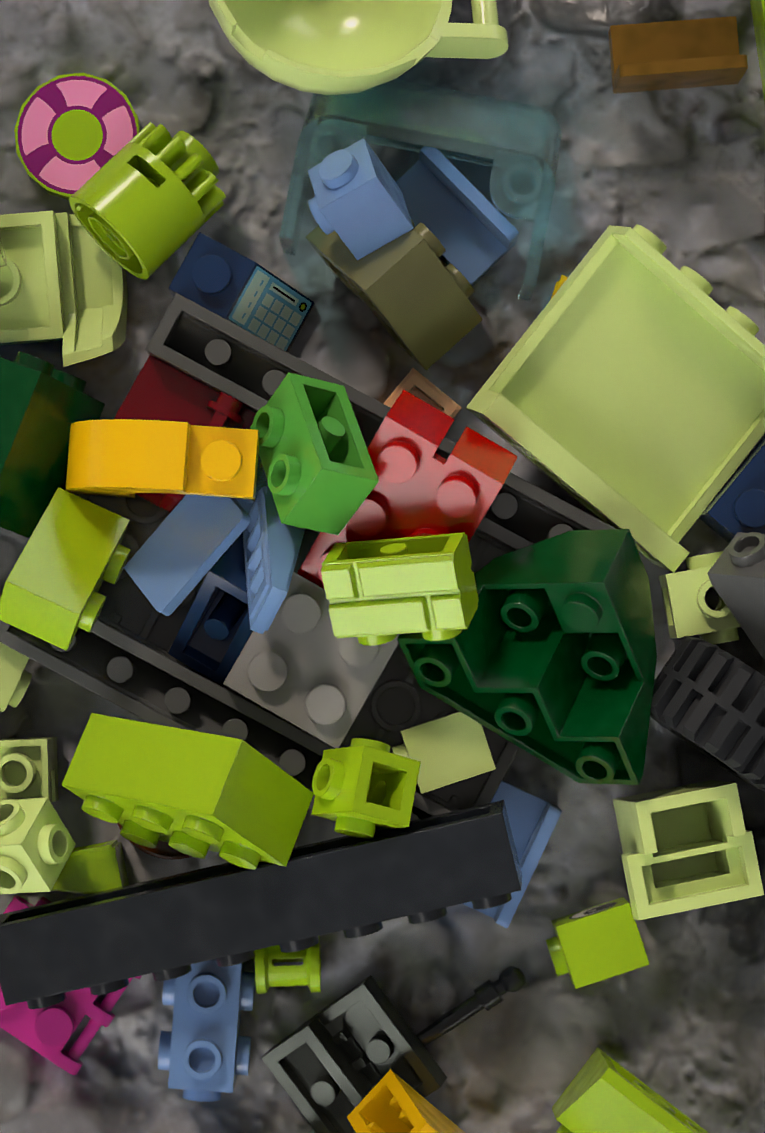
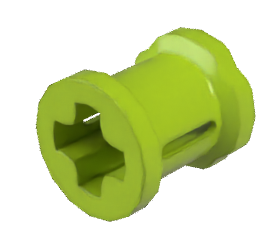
(288, 975)

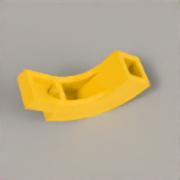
(161, 457)

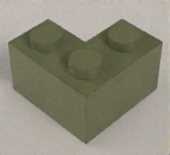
(406, 290)

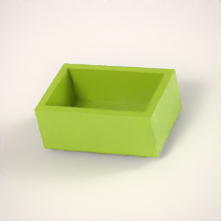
(188, 791)

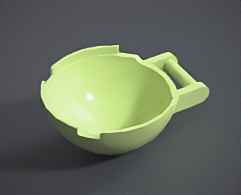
(353, 43)

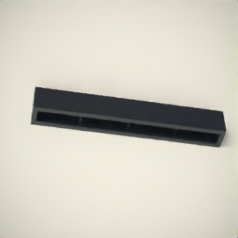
(236, 910)

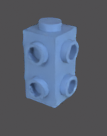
(205, 1038)

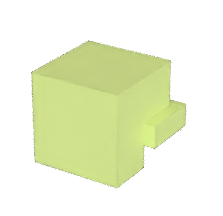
(686, 849)

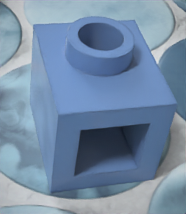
(358, 199)

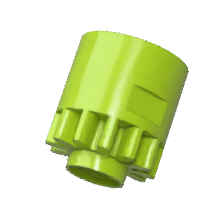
(149, 198)

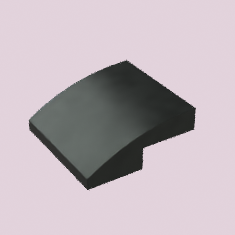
(345, 1053)

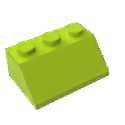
(613, 1100)

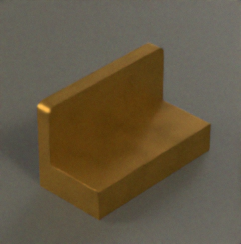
(675, 54)

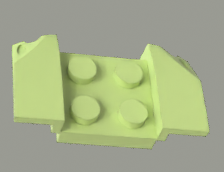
(60, 287)

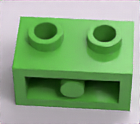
(313, 454)

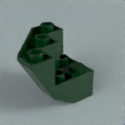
(556, 655)

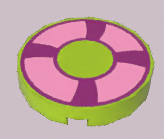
(72, 130)

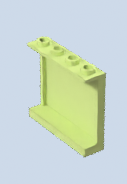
(633, 391)

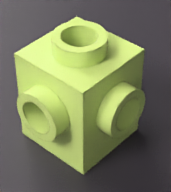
(686, 605)
(31, 846)

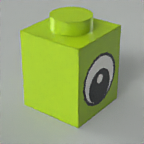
(597, 943)

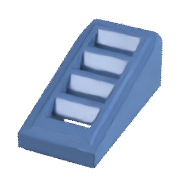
(269, 560)

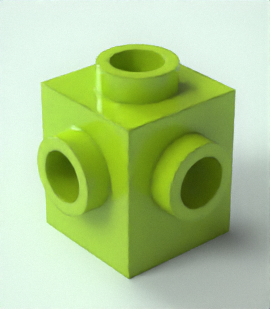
(365, 788)

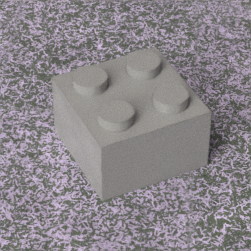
(307, 671)

